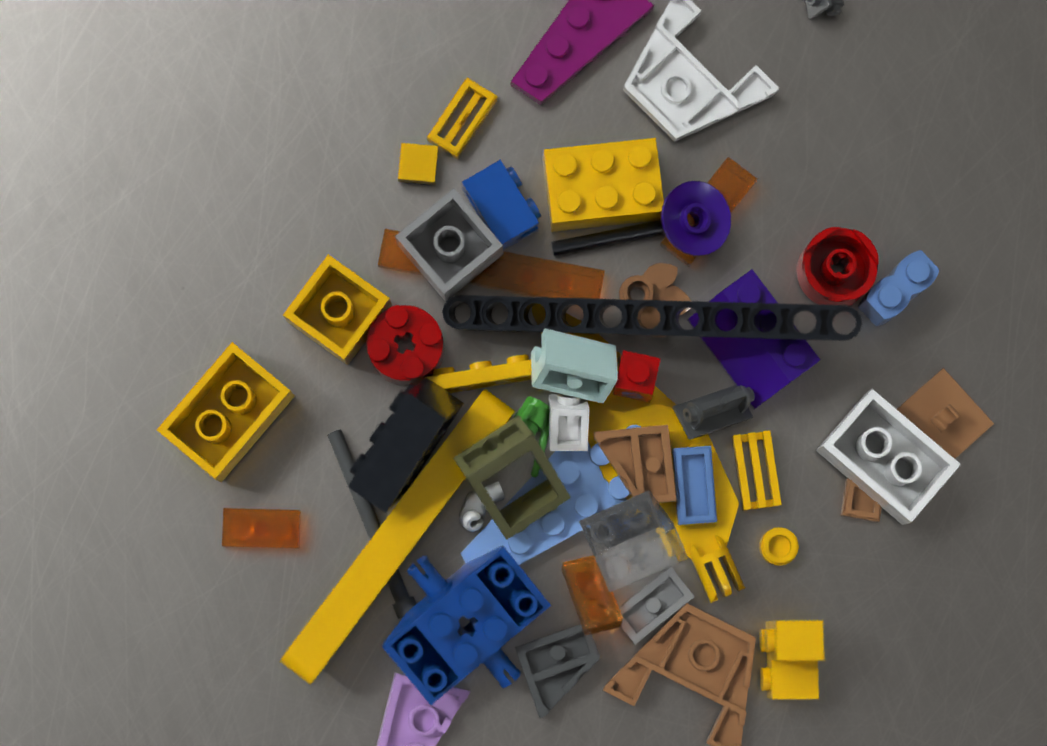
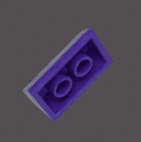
(753, 362)

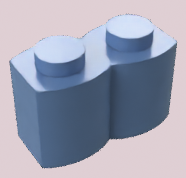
(895, 291)

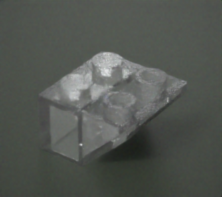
(633, 540)

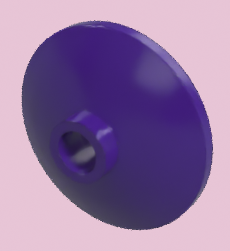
(710, 217)

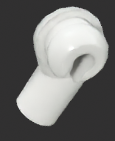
(473, 510)

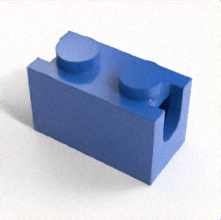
(500, 203)

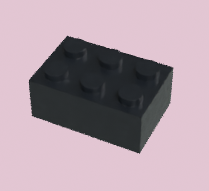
(403, 443)

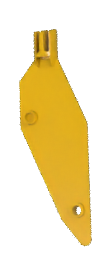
(701, 541)

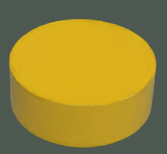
(778, 546)

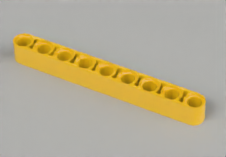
(392, 542)

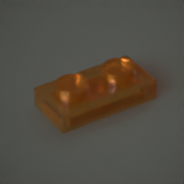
(261, 528)
(591, 598)

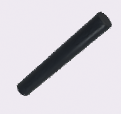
(606, 238)

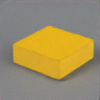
(418, 163)

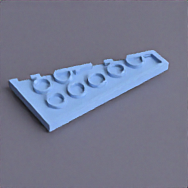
(588, 493)

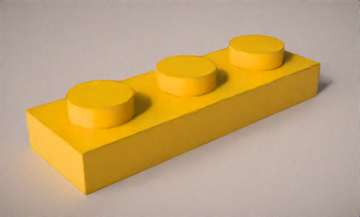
(483, 375)

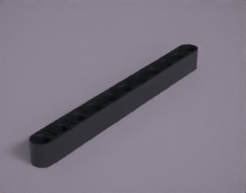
(631, 312)

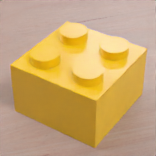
(336, 309)

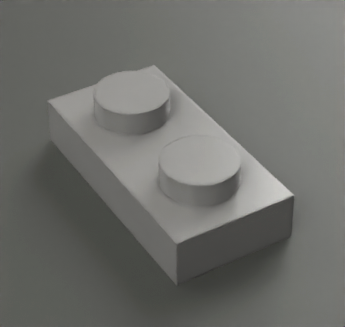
(654, 604)

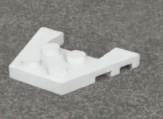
(679, 89)

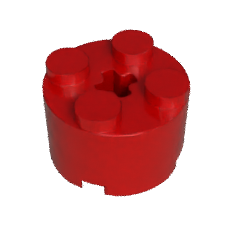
(832, 247)
(398, 325)

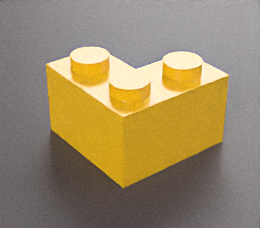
(791, 658)

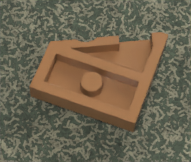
(641, 459)

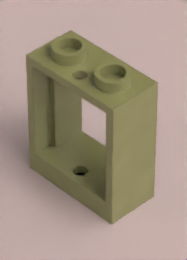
(482, 462)

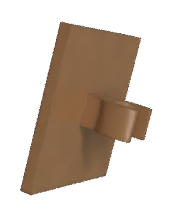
(946, 414)

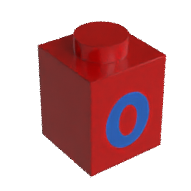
(636, 376)

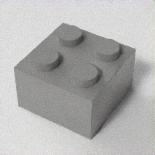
(449, 244)

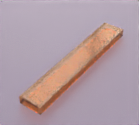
(513, 273)

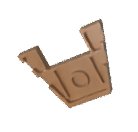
(701, 656)

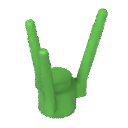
(536, 417)

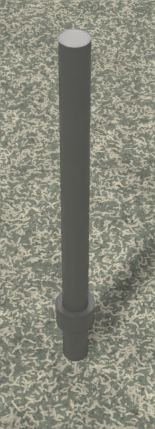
(403, 601)

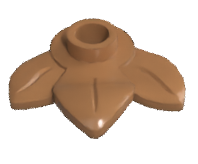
(656, 285)

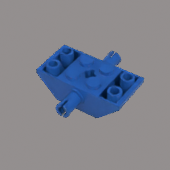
(429, 638)

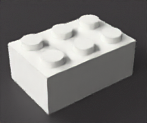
(888, 457)

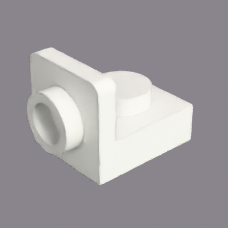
(568, 423)

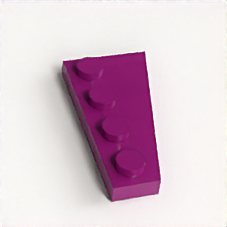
(573, 41)

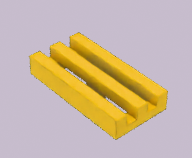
(445, 144)
(752, 439)

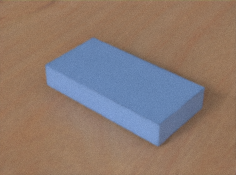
(694, 485)

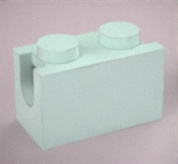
(574, 366)

